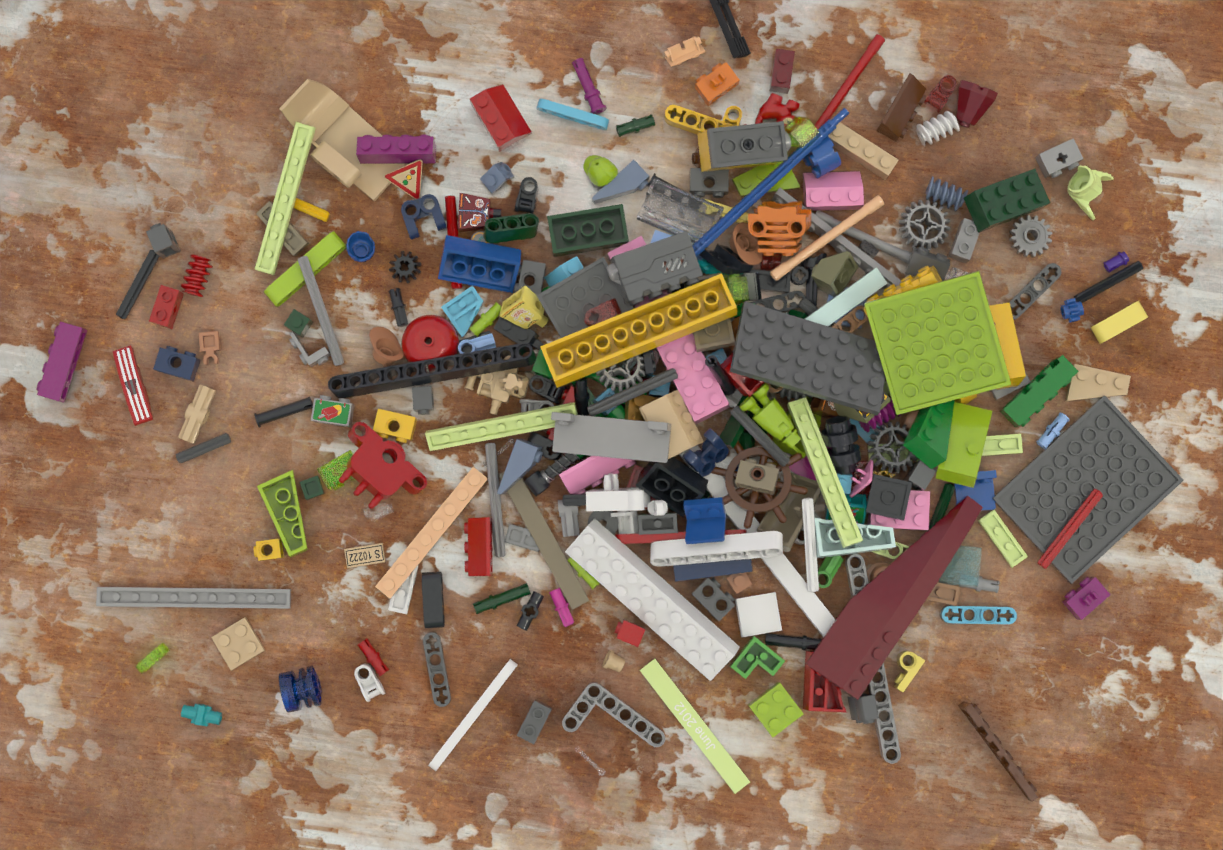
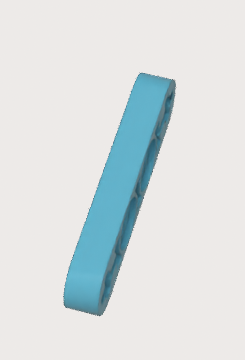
(572, 114)
(978, 615)

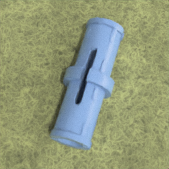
(1052, 430)

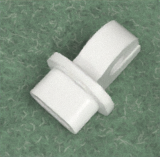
(657, 507)

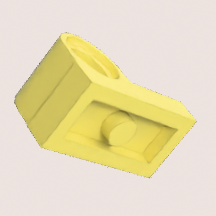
(911, 670)

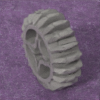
(927, 209)
(629, 380)

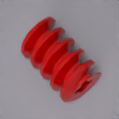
(196, 275)

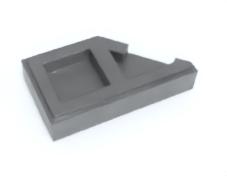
(520, 537)

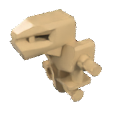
(500, 386)

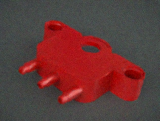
(373, 472)

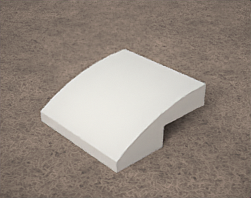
(758, 614)

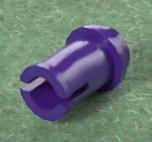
(1117, 261)

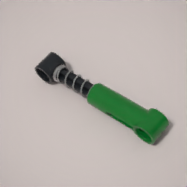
(541, 479)

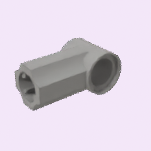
(569, 519)

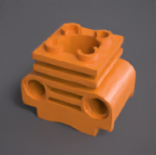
(780, 227)

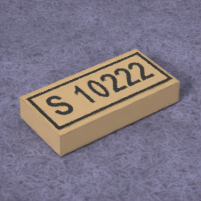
(365, 555)

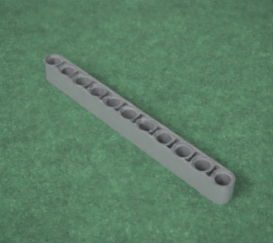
(881, 685)

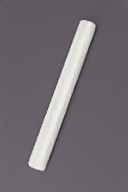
(810, 544)

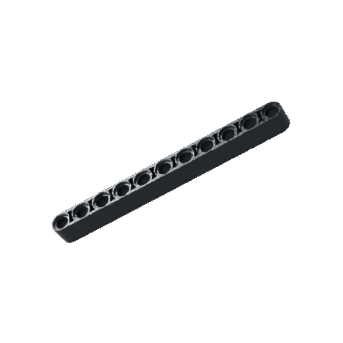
(440, 374)

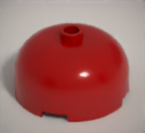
(443, 336)

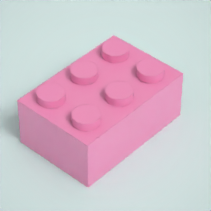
(916, 514)

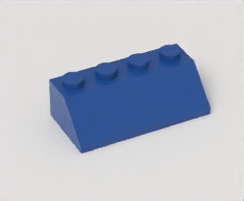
(479, 264)

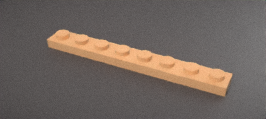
(431, 532)

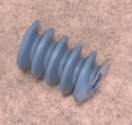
(945, 194)

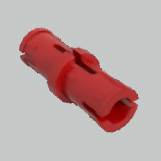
(373, 657)

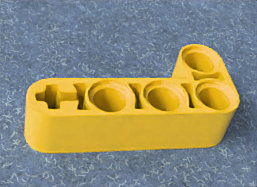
(701, 119)

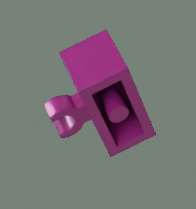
(1086, 597)

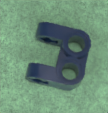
(421, 212)
(712, 451)

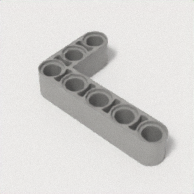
(614, 712)

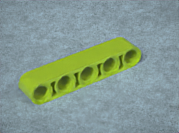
(293, 278)

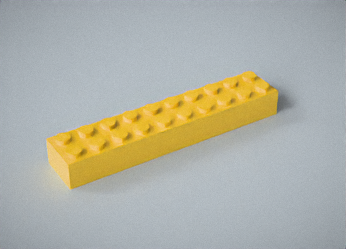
(639, 330)

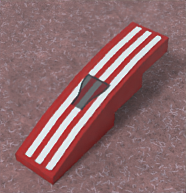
(132, 385)

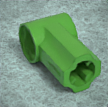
(829, 568)

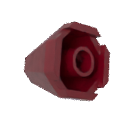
(972, 102)

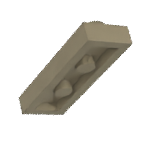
(293, 240)

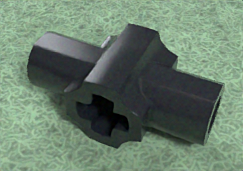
(535, 601)

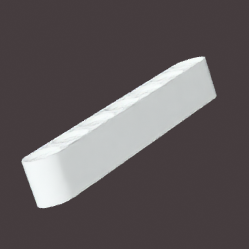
(732, 548)

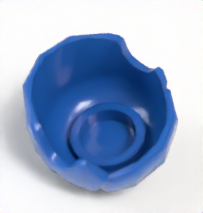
(360, 246)

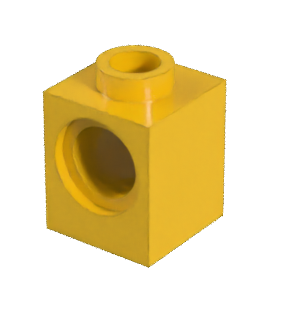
(277, 547)

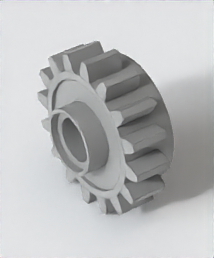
(1040, 234)

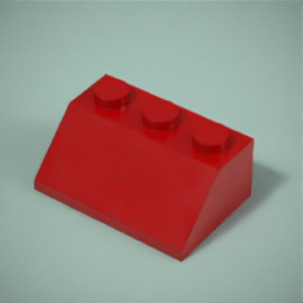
(500, 116)
(479, 547)

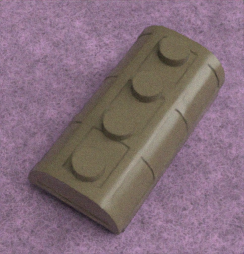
(792, 510)

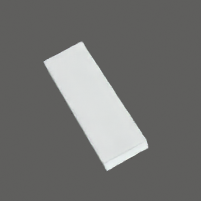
(401, 599)

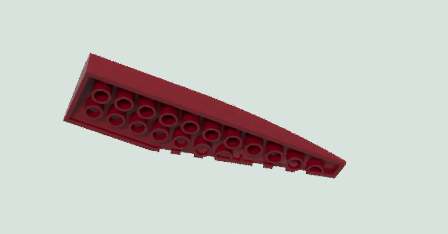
(887, 605)

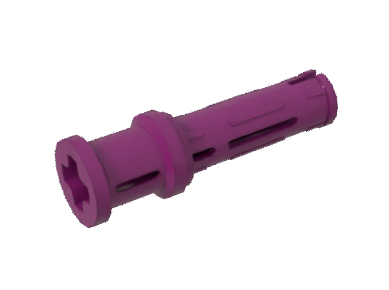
(592, 94)

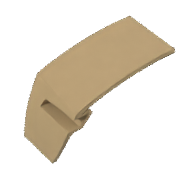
(337, 136)

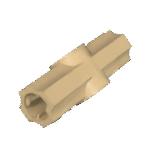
(197, 414)

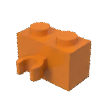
(717, 83)

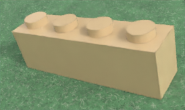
(862, 151)

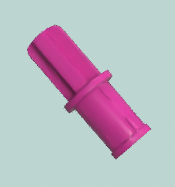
(562, 607)

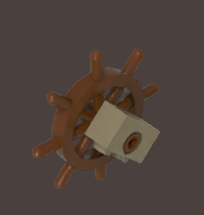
(758, 478)

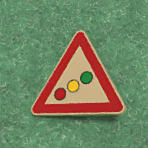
(407, 178)

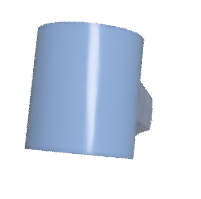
(479, 343)

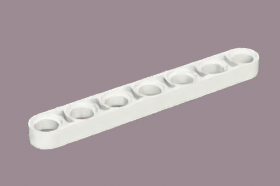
(472, 715)

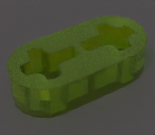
(152, 658)

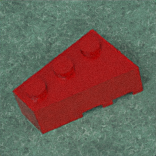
(819, 692)

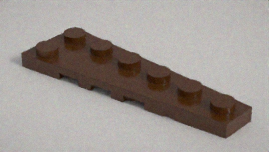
(973, 713)

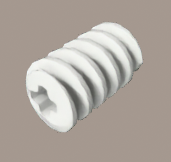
(936, 127)

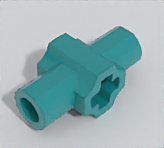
(201, 714)

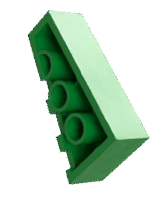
(1038, 391)
(931, 434)

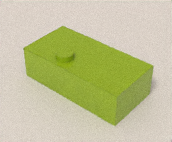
(965, 445)

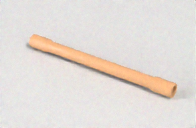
(867, 209)

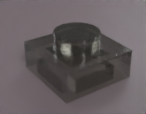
(868, 248)

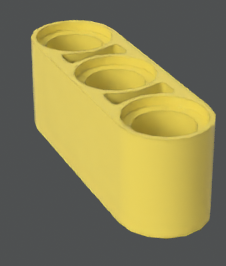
(1119, 322)

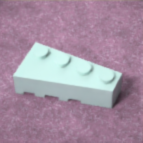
(829, 544)

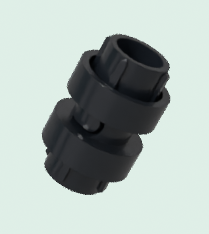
(840, 438)

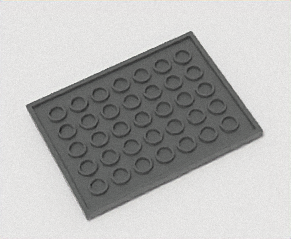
(1091, 454)

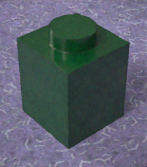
(298, 323)

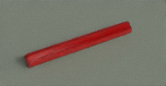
(452, 226)
(1070, 528)

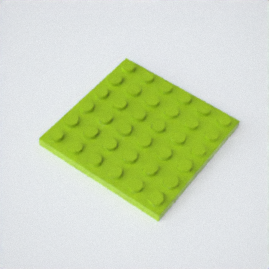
(938, 343)

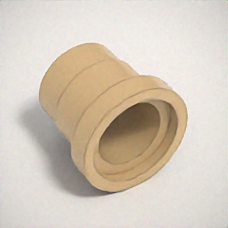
(613, 661)

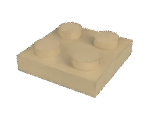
(238, 643)

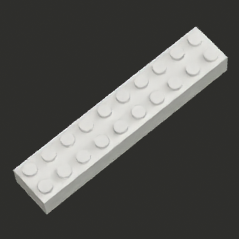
(652, 599)

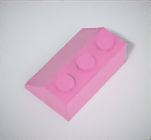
(833, 191)

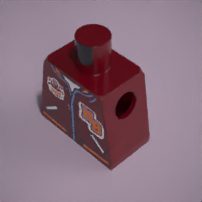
(475, 212)

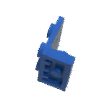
(982, 491)
(705, 520)

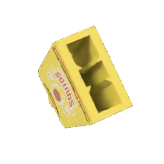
(523, 309)

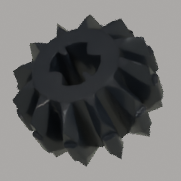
(398, 267)

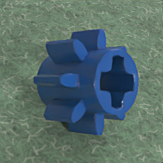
(1072, 310)

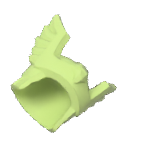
(1086, 186)

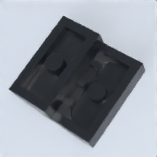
(725, 260)

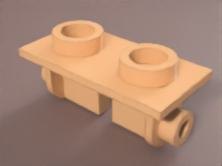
(676, 55)

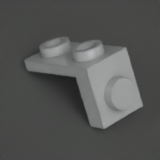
(319, 357)

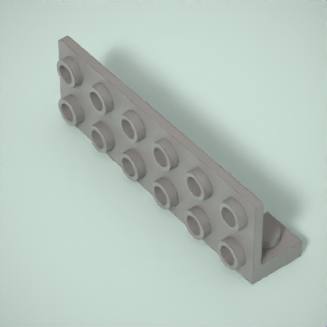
(611, 437)

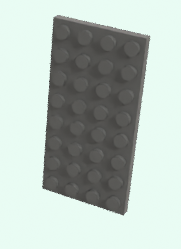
(808, 358)

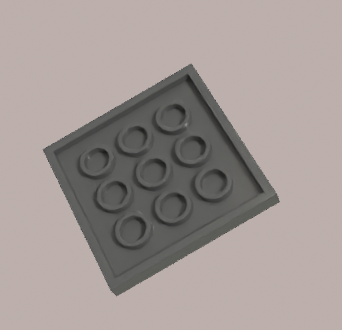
(574, 296)

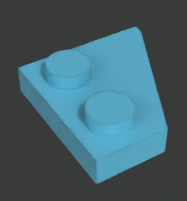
(463, 309)

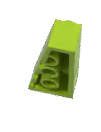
(284, 508)

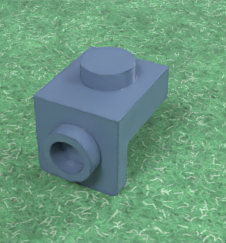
(496, 176)

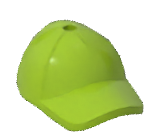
(600, 170)

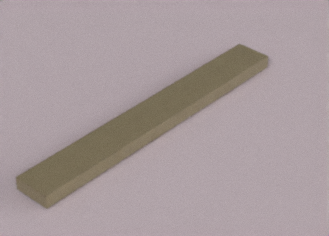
(547, 544)

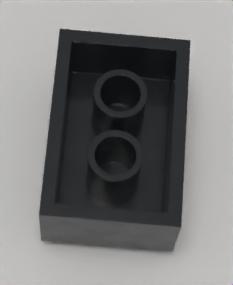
(672, 483)

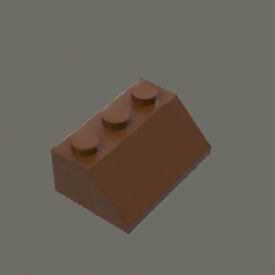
(903, 109)

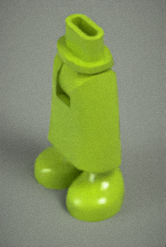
(771, 416)

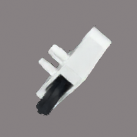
(610, 497)

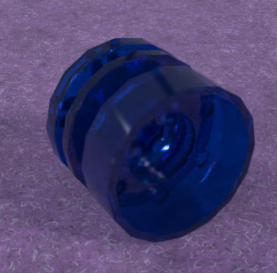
(295, 689)

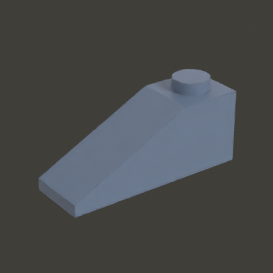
(625, 183)
(522, 459)

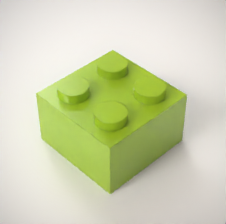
(775, 709)

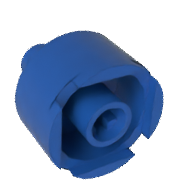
(823, 158)

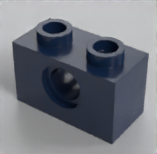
(186, 370)

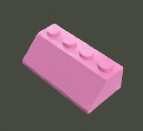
(591, 472)

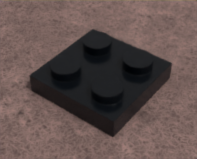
(888, 497)

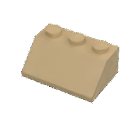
(673, 410)

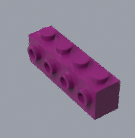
(395, 149)
(61, 362)

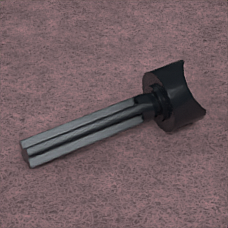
(811, 286)

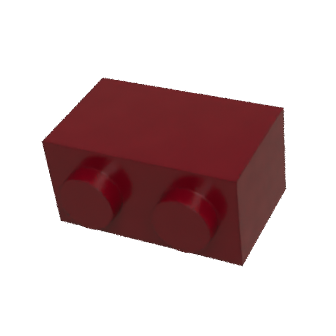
(782, 71)

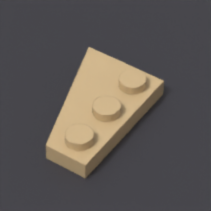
(1096, 383)

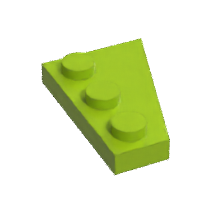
(749, 180)

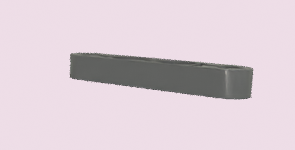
(1032, 292)
(434, 669)

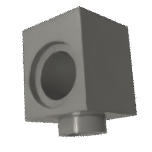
(423, 399)

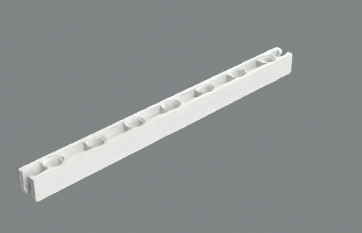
(778, 565)

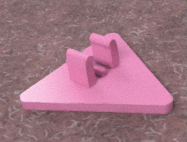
(864, 480)

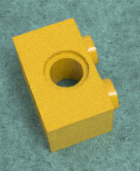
(385, 418)

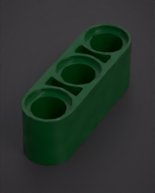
(511, 228)

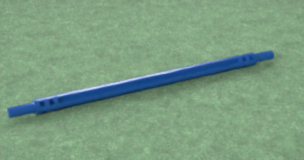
(767, 184)

